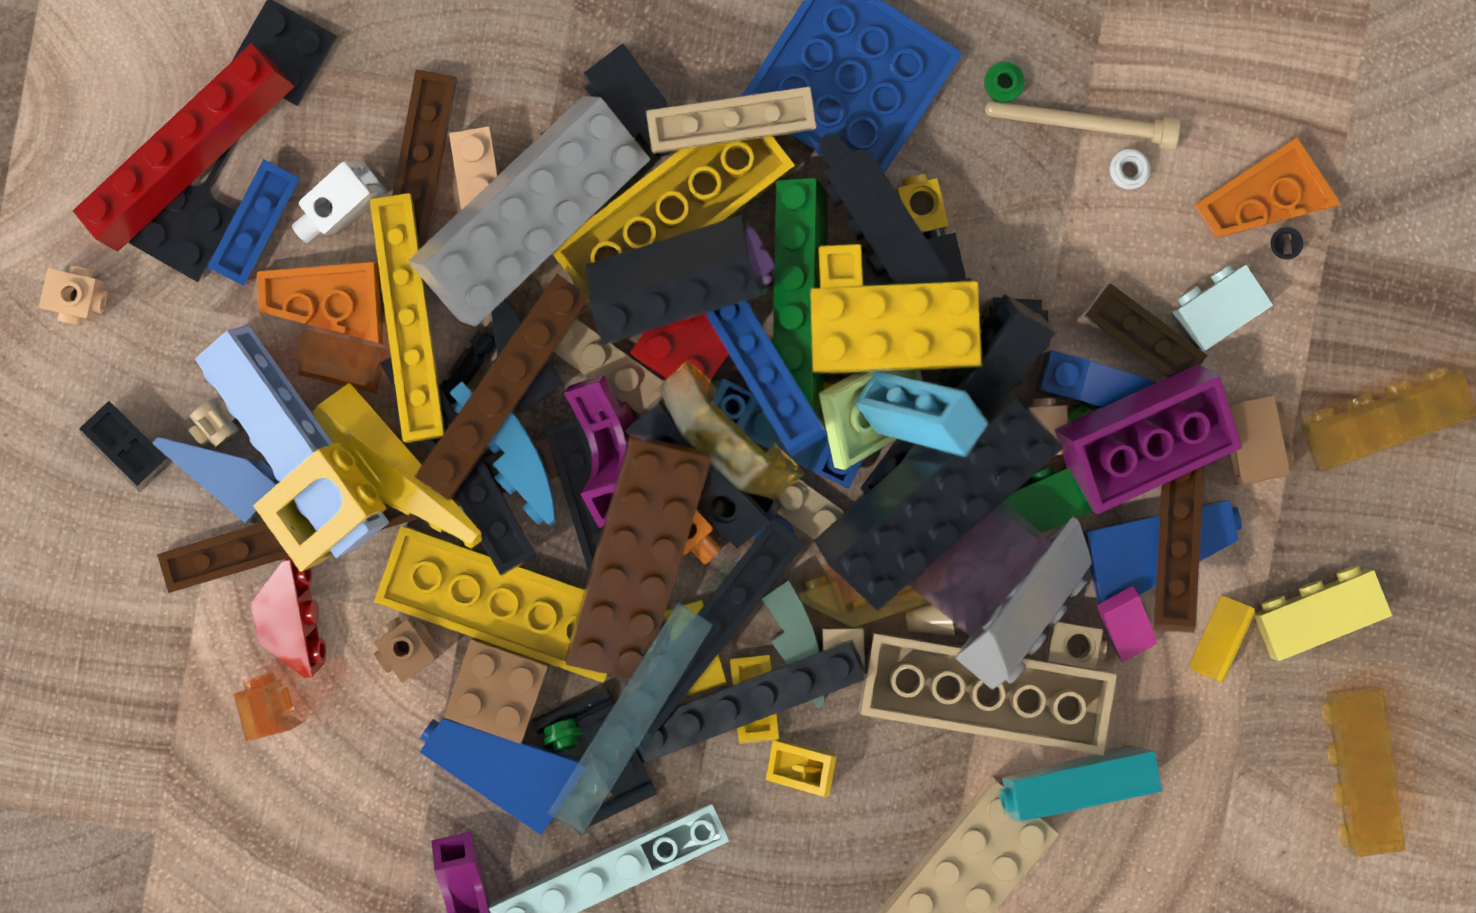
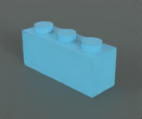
(921, 413)

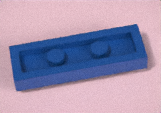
(253, 222)

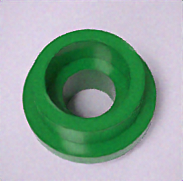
(995, 91)
(562, 735)

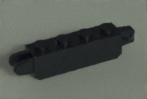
(879, 216)

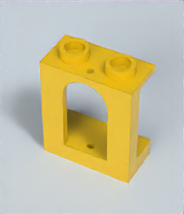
(293, 529)

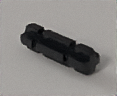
(468, 362)

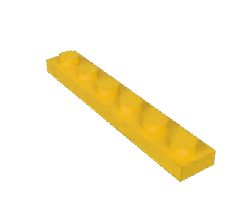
(407, 319)

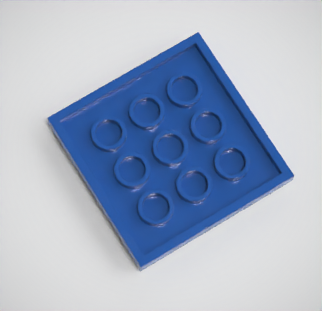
(865, 71)

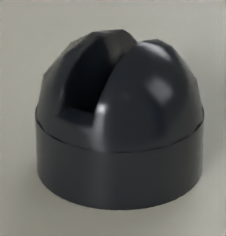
(1277, 243)

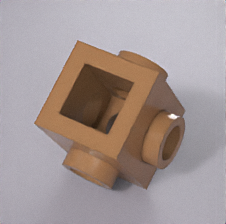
(393, 658)

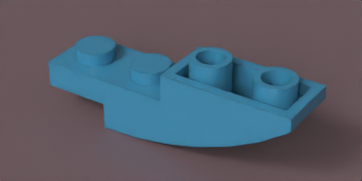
(520, 466)

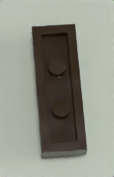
(1143, 333)

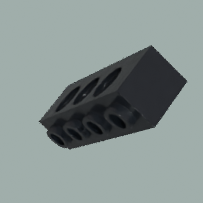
(734, 520)

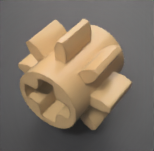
(213, 424)

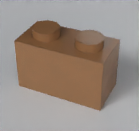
(1263, 448)

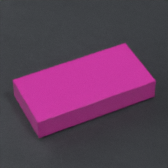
(1127, 624)

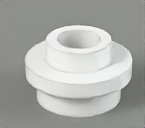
(1142, 169)

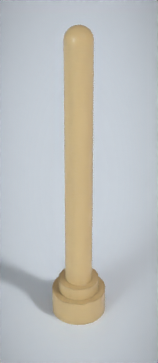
(1162, 132)

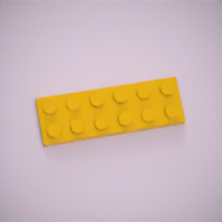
(469, 596)

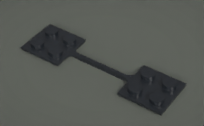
(195, 222)

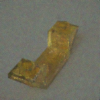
(710, 430)
(828, 599)

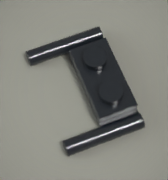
(591, 712)

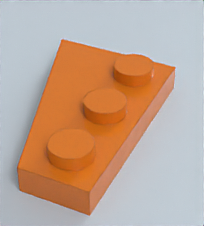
(1267, 193)
(327, 297)

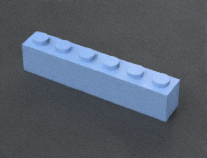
(277, 424)

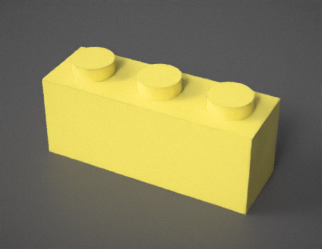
(1321, 612)

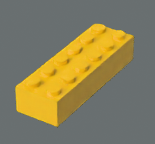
(678, 196)

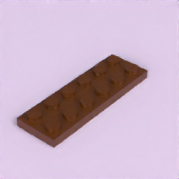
(637, 555)

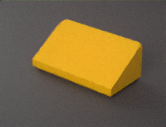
(1222, 638)

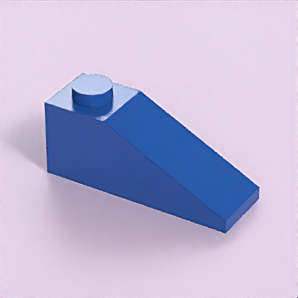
(1086, 380)

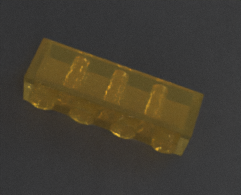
(1389, 419)
(1364, 771)

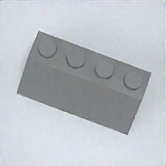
(1034, 603)

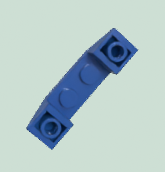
(751, 419)

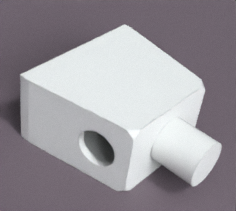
(349, 192)

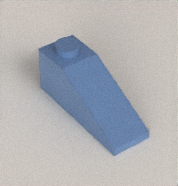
(228, 477)

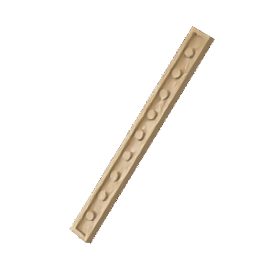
(639, 387)

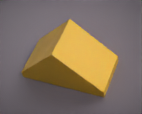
(801, 767)

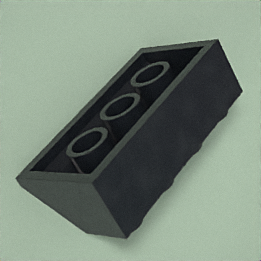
(673, 280)

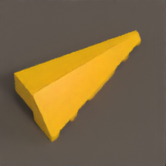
(389, 463)

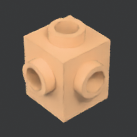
(60, 291)

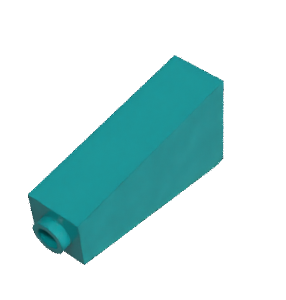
(1081, 783)

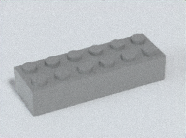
(529, 210)

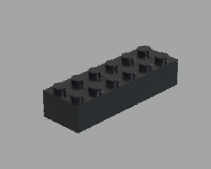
(936, 499)

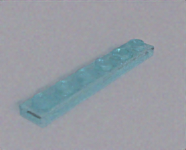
(630, 718)

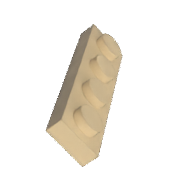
(731, 120)

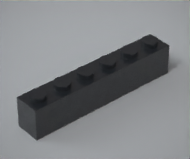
(1008, 346)

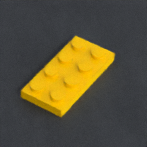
(895, 327)

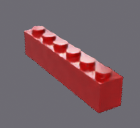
(183, 148)

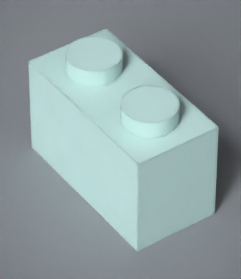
(1221, 307)

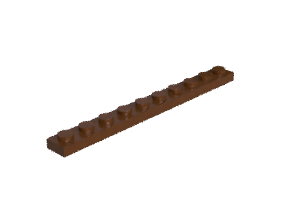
(259, 546)

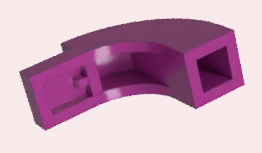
(605, 428)
(460, 874)

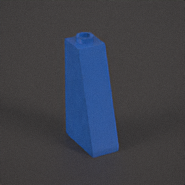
(1127, 550)
(512, 775)

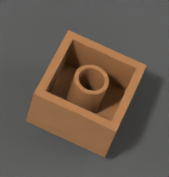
(496, 690)

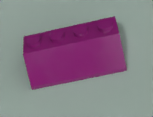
(1149, 437)

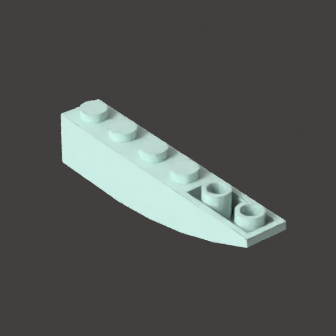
(618, 866)

